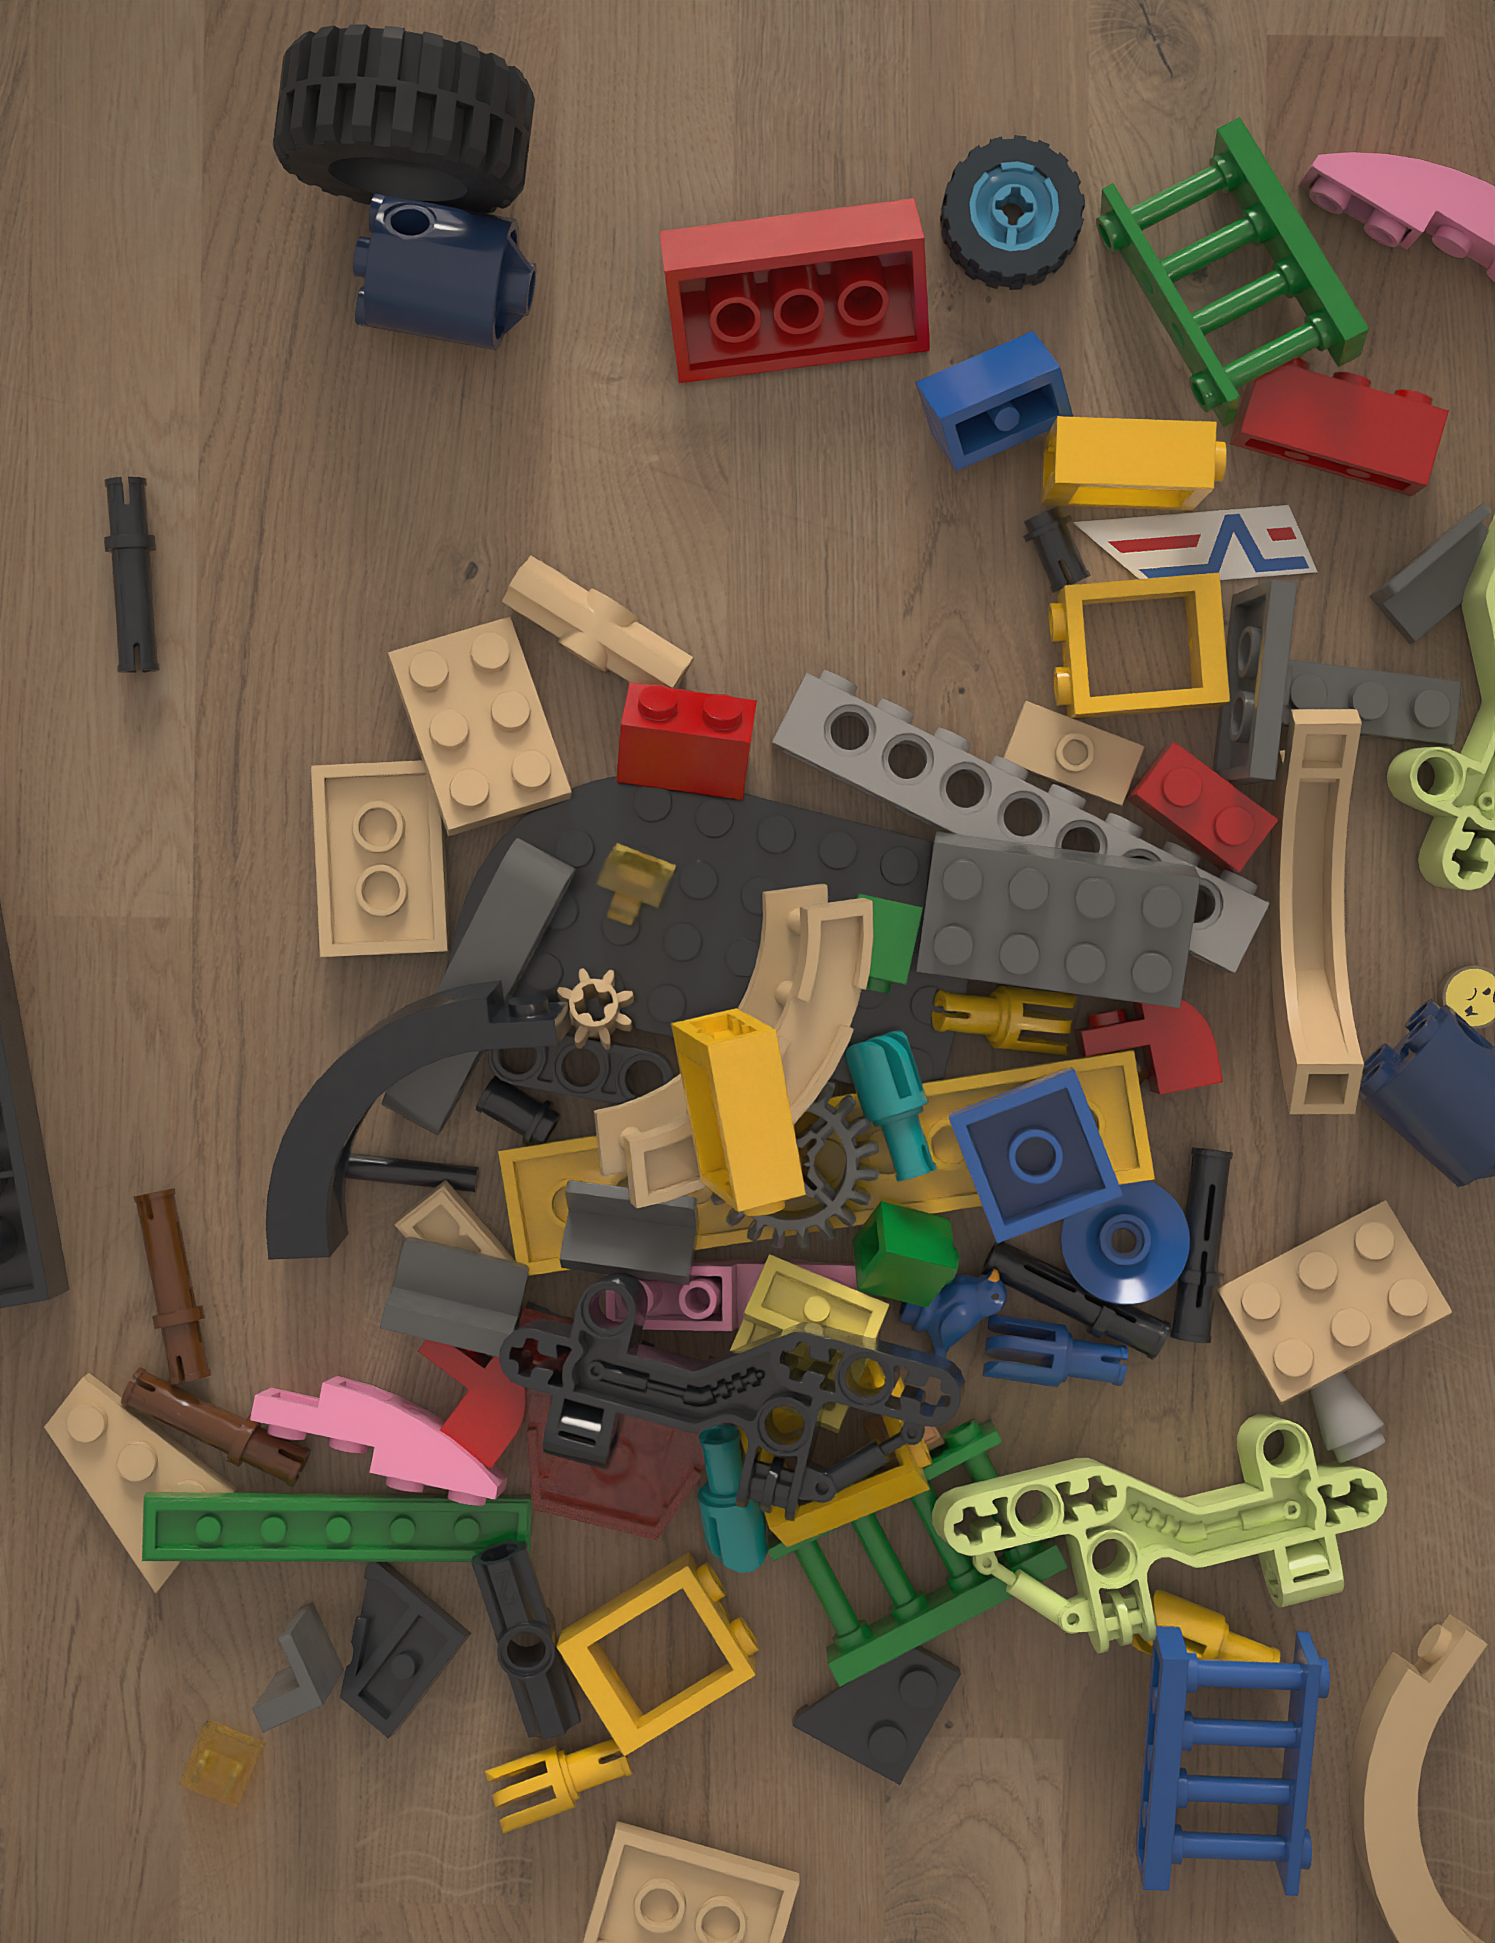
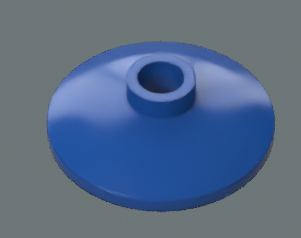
(1158, 1251)

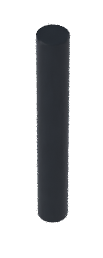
(412, 1172)

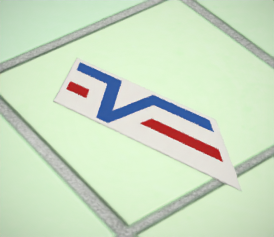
(1222, 541)

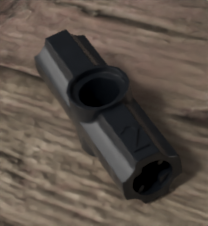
(516, 1607)

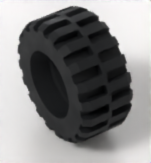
(403, 118)

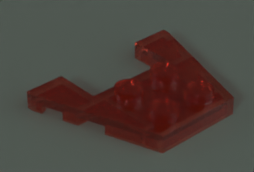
(639, 1490)

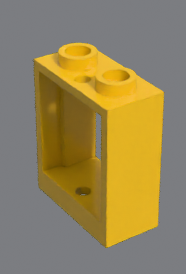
(1130, 463)
(1205, 645)
(739, 1110)
(861, 1497)
(604, 1686)

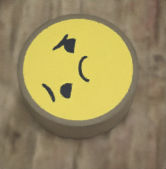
(1470, 994)

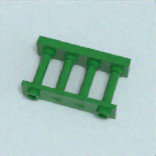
(1265, 219)
(913, 1615)

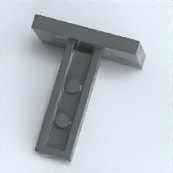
(1269, 685)

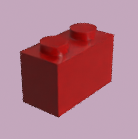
(685, 740)
(1201, 808)

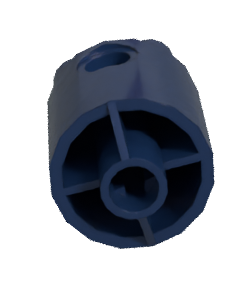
(442, 273)
(1438, 1092)

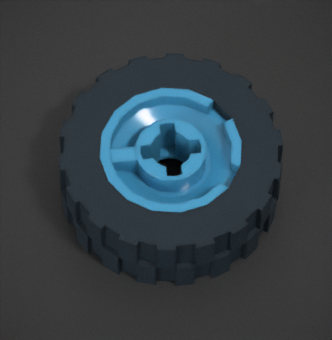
(979, 231)

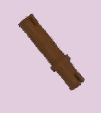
(172, 1287)
(216, 1427)

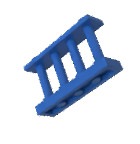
(1175, 1730)

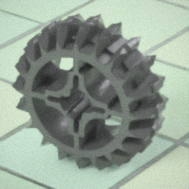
(829, 1200)

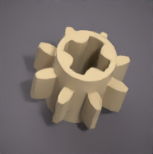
(606, 997)

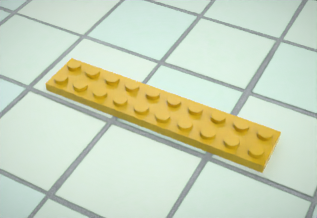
(538, 1174)

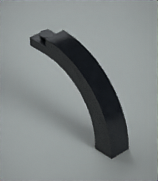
(312, 1162)

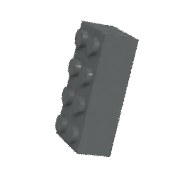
(1058, 919)

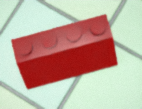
(797, 290)

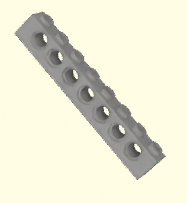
(805, 734)

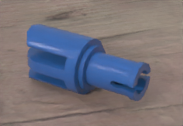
(1054, 1351)

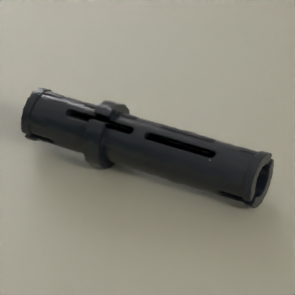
(132, 574)
(1205, 1222)
(1062, 1292)

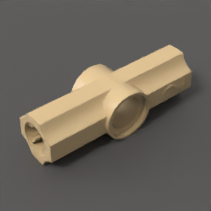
(594, 627)

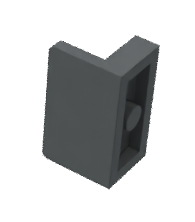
(1435, 578)
(614, 1236)
(455, 1296)
(311, 1672)

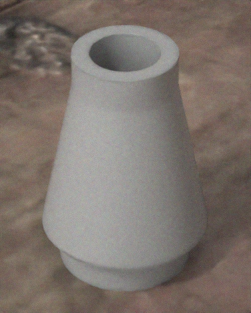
(1345, 1419)

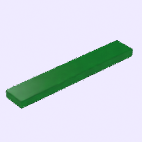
(327, 1527)

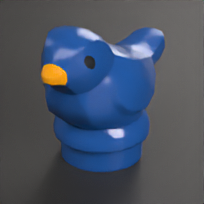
(956, 1309)

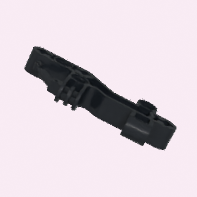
(618, 1377)

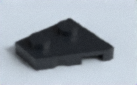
(397, 1649)
(884, 1712)

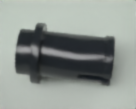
(1054, 542)
(518, 1111)

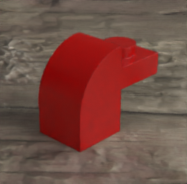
(1173, 1040)
(490, 1409)

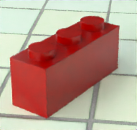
(1341, 426)

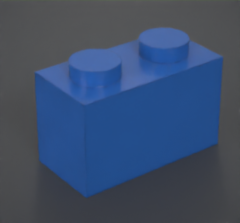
(994, 400)

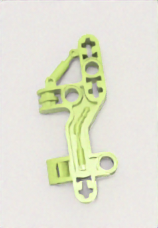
(1465, 780)
(1269, 1515)

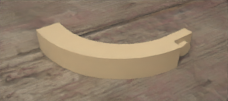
(1307, 918)
(1387, 1780)

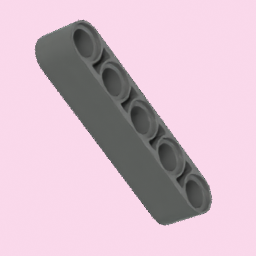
(493, 949)

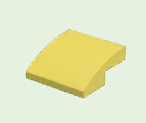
(796, 1295)

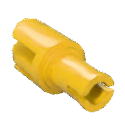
(1003, 1017)
(1204, 1632)
(565, 1776)

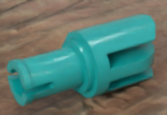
(893, 1098)
(730, 1531)

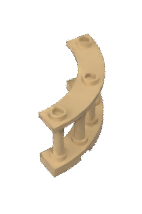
(803, 986)

